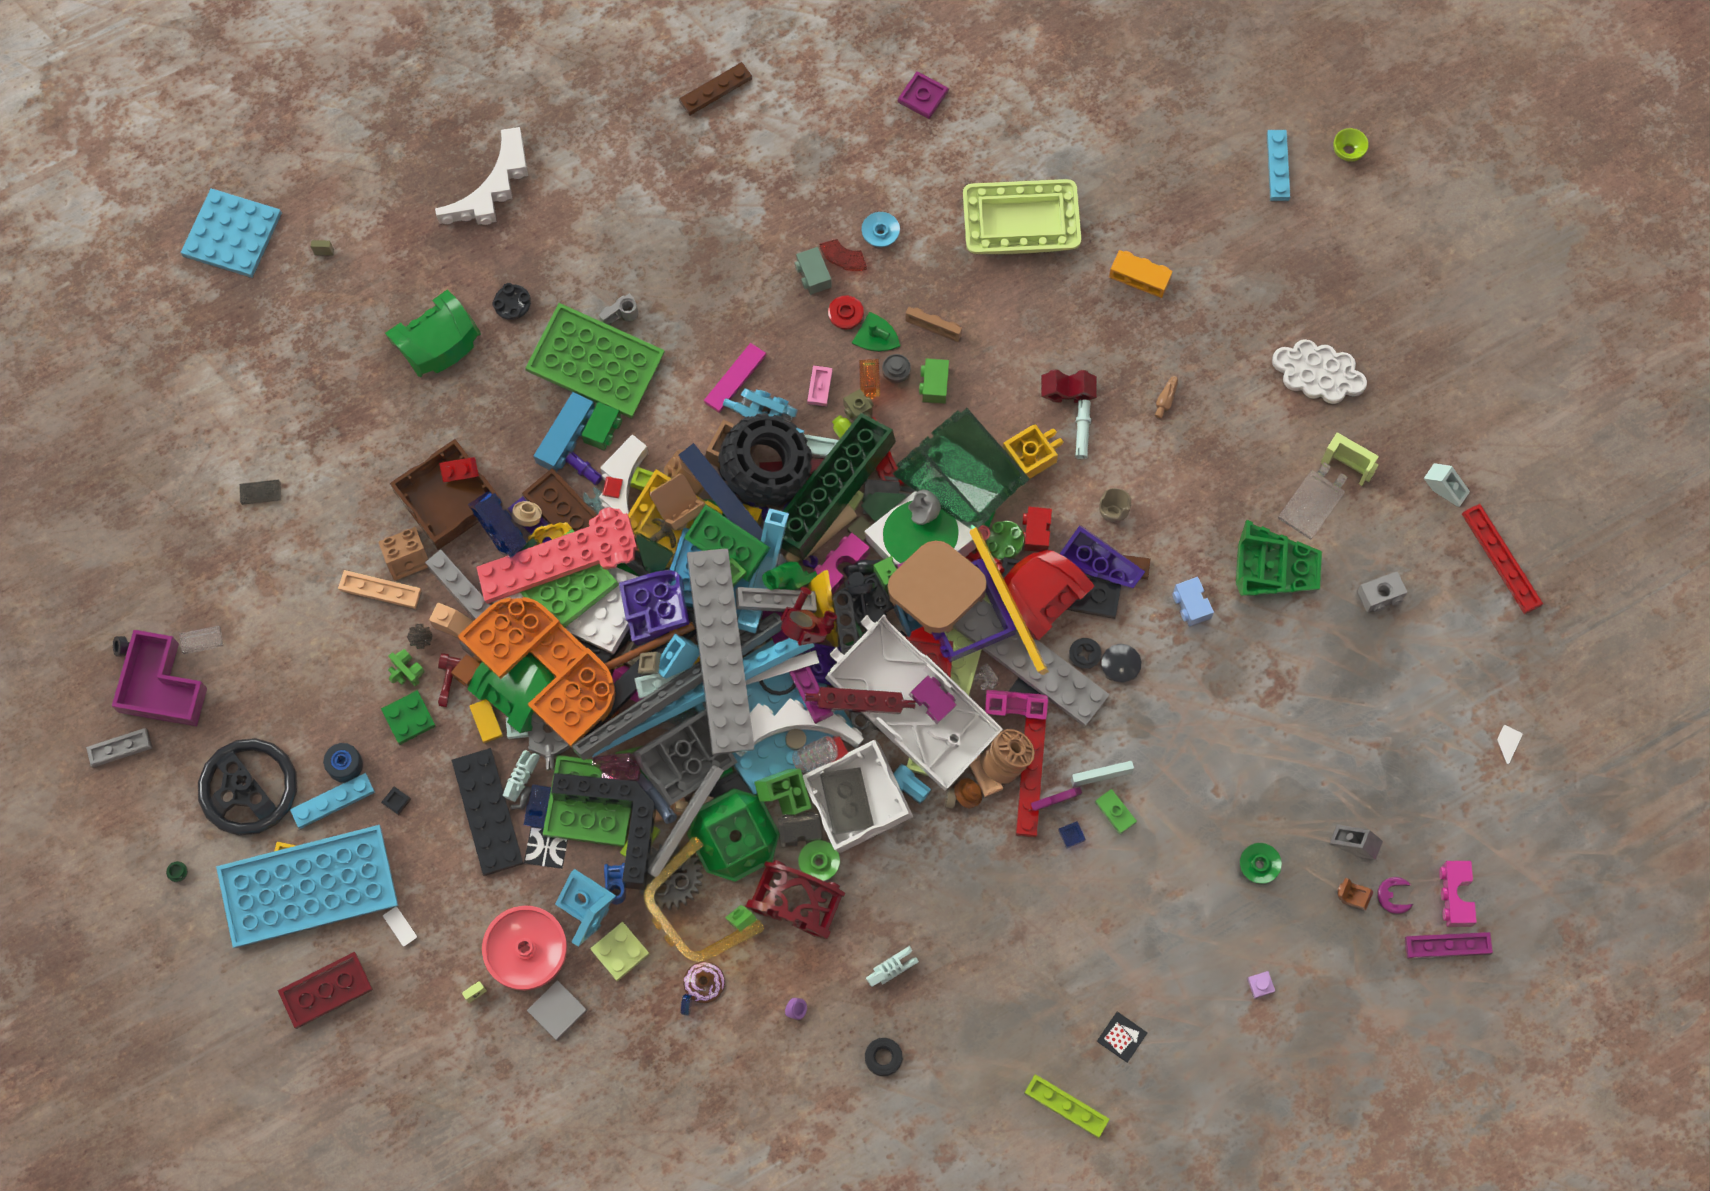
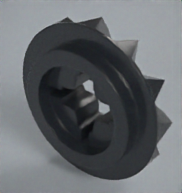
(1089, 646)

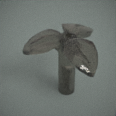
(665, 531)

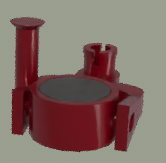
(800, 623)

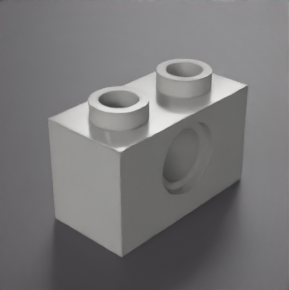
(1390, 584)

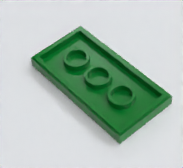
(716, 532)

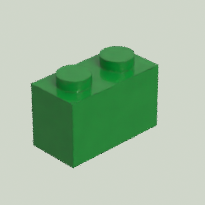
(601, 426)

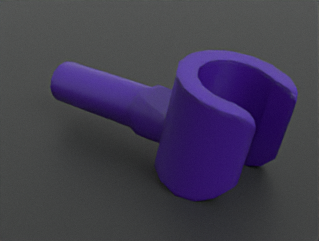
(814, 561)

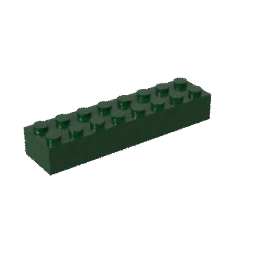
(835, 483)

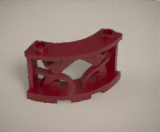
(807, 924)

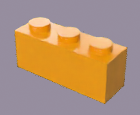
(1140, 273)

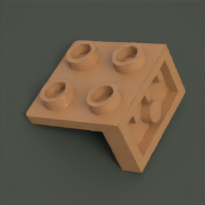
(404, 553)

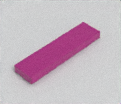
(735, 377)

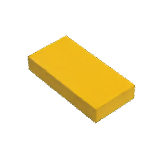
(486, 721)

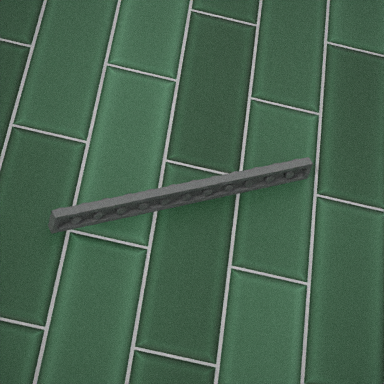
(666, 694)

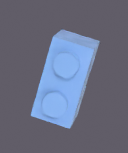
(1191, 601)

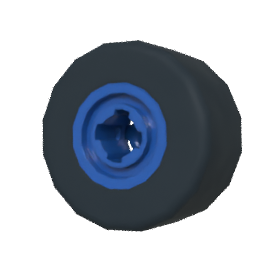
(350, 764)

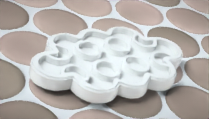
(1319, 371)

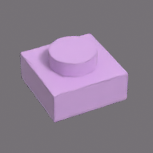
(1261, 984)

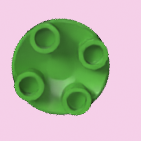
(1005, 540)

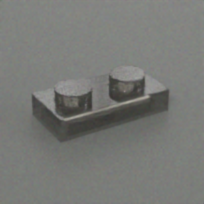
(260, 492)

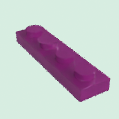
(1448, 945)

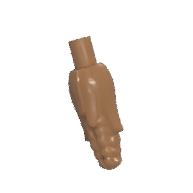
(1166, 397)

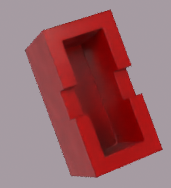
(1037, 522)

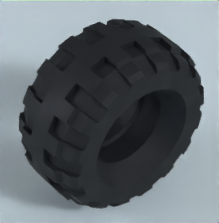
(753, 482)

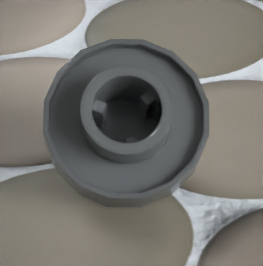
(896, 368)

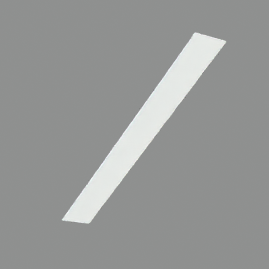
(789, 665)

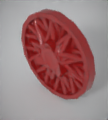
(845, 312)

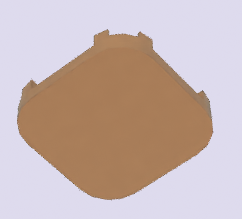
(937, 586)

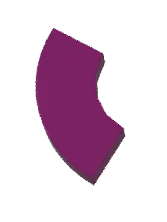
(1057, 798)

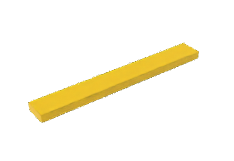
(1008, 601)

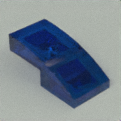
(537, 806)

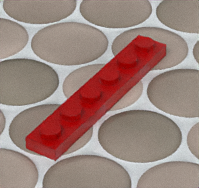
(1031, 780)

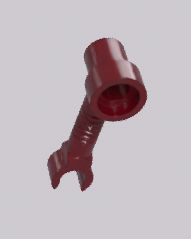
(446, 663)

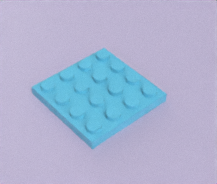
(231, 233)

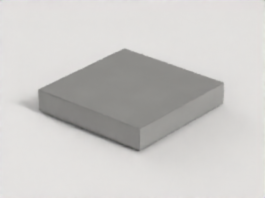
(557, 1010)

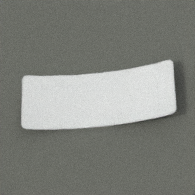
(399, 926)

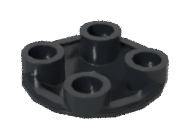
(512, 301)
(1121, 663)

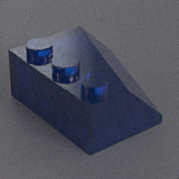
(497, 524)

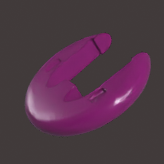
(1384, 895)

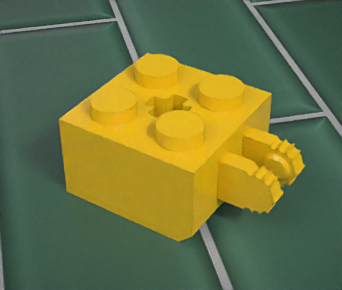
(1033, 441)

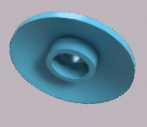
(880, 222)

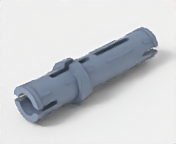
(660, 804)

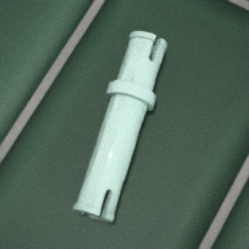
(1083, 421)

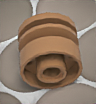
(1007, 756)

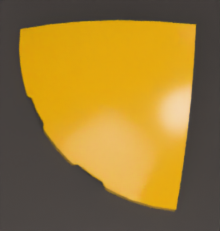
(823, 593)

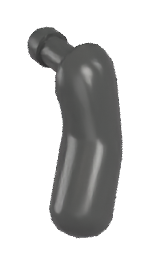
(523, 799)

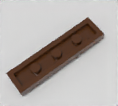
(715, 88)

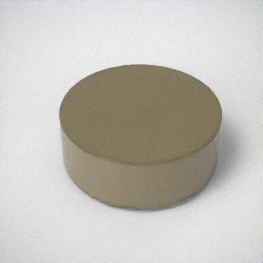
(795, 739)
(950, 798)

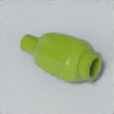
(841, 425)

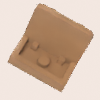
(677, 502)

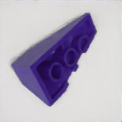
(1100, 559)

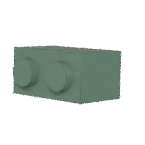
(813, 270)

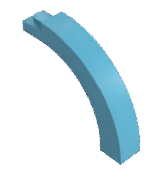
(772, 536)

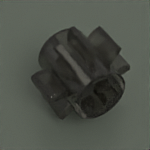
(419, 636)

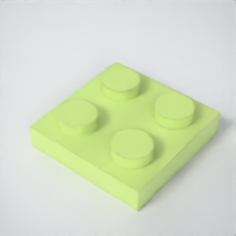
(619, 951)

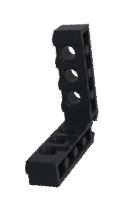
(620, 793)

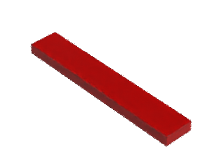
(1502, 559)

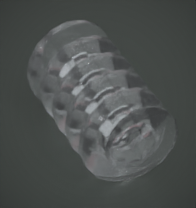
(815, 754)

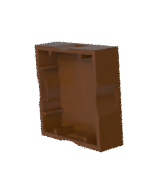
(438, 505)

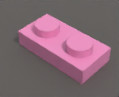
(819, 386)

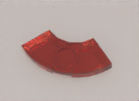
(843, 257)

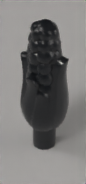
(865, 567)

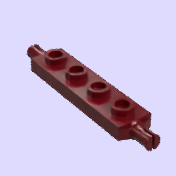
(860, 700)

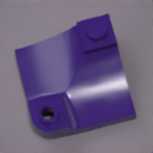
(653, 605)

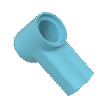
(910, 784)

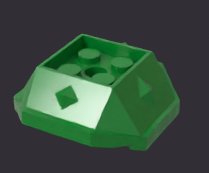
(713, 827)

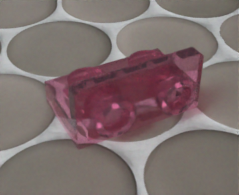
(618, 766)

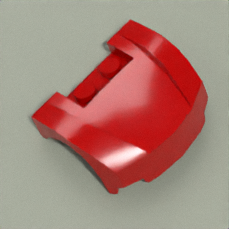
(1044, 588)

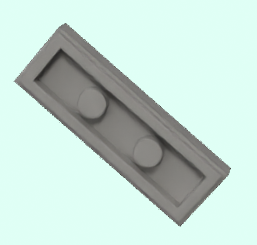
(119, 747)

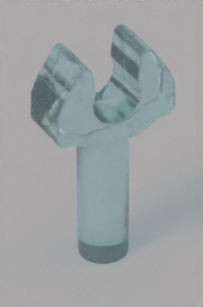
(593, 502)

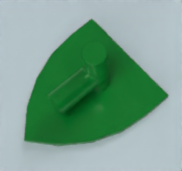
(876, 335)

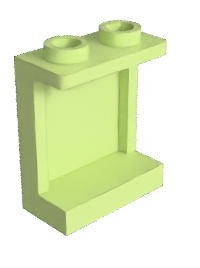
(1352, 456)

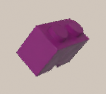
(933, 698)

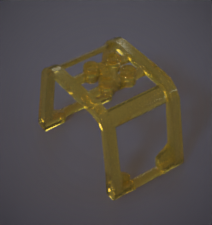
(672, 936)

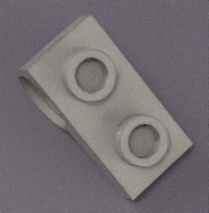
(616, 311)

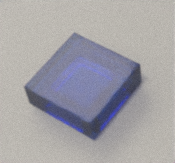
(1072, 834)

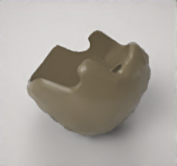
(1115, 504)

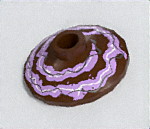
(709, 991)

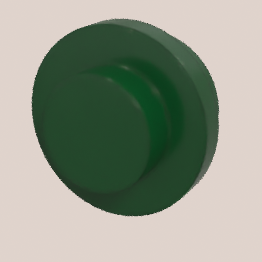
(177, 871)

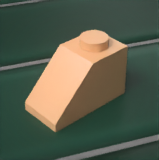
(449, 620)

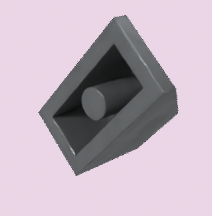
(1357, 841)

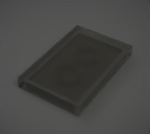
(846, 800)

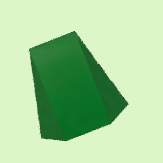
(1274, 563)

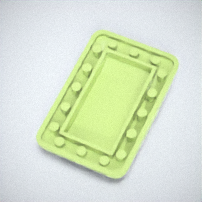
(1021, 217)

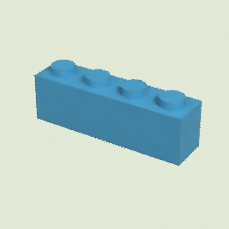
(564, 432)

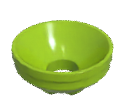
(1352, 138)

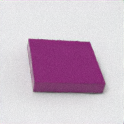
(923, 95)

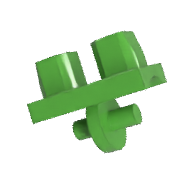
(400, 661)

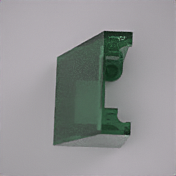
(962, 469)

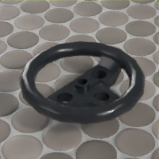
(266, 811)

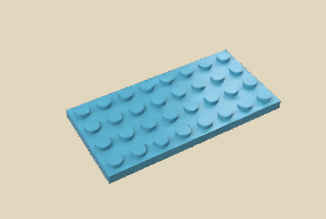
(307, 886)

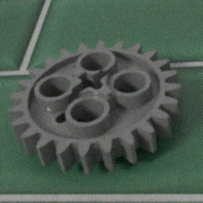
(673, 893)

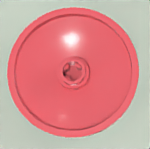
(524, 948)

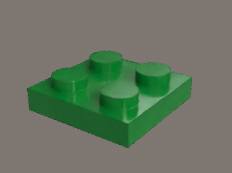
(408, 717)

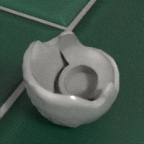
(924, 507)

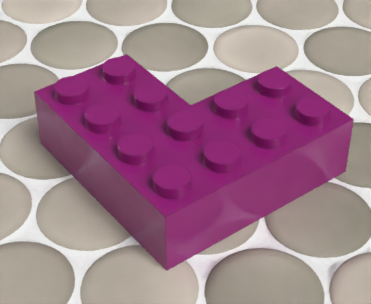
(146, 682)

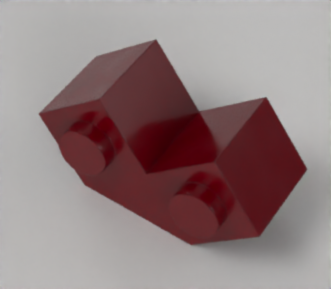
(1060, 386)

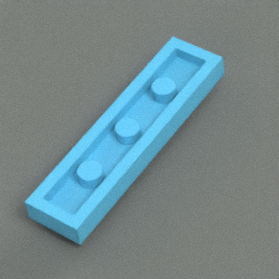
(1278, 165)
(332, 801)

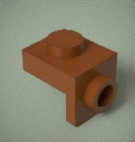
(1354, 894)

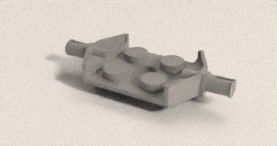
(545, 744)

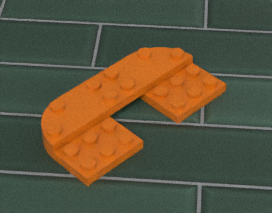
(583, 684)

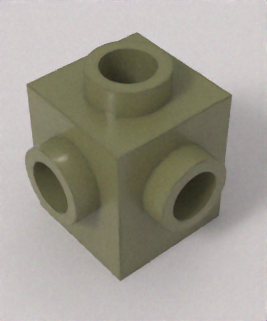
(856, 404)

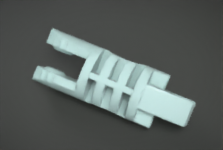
(520, 775)
(891, 968)

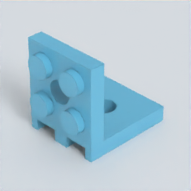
(588, 912)

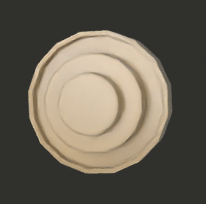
(526, 513)

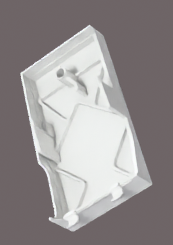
(892, 664)

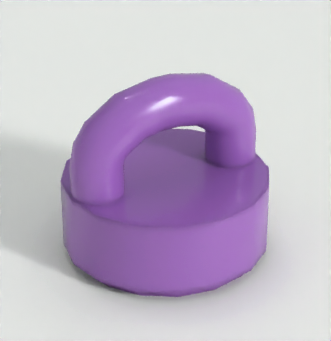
(796, 1008)

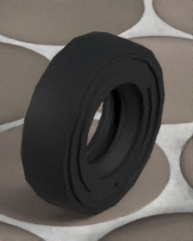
(874, 1066)

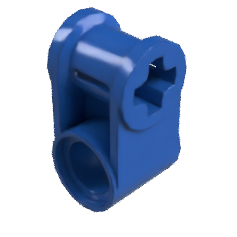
(613, 880)

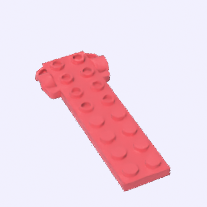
(605, 542)

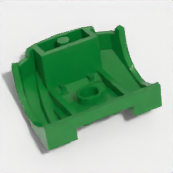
(436, 337)
(514, 690)

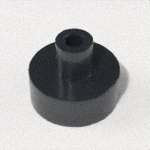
(120, 645)

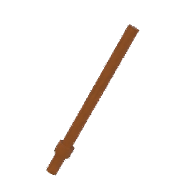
(649, 646)

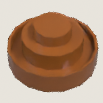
(968, 793)

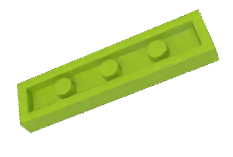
(1066, 1106)

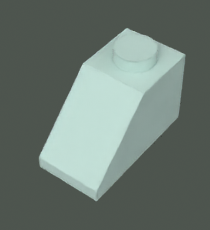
(1447, 483)

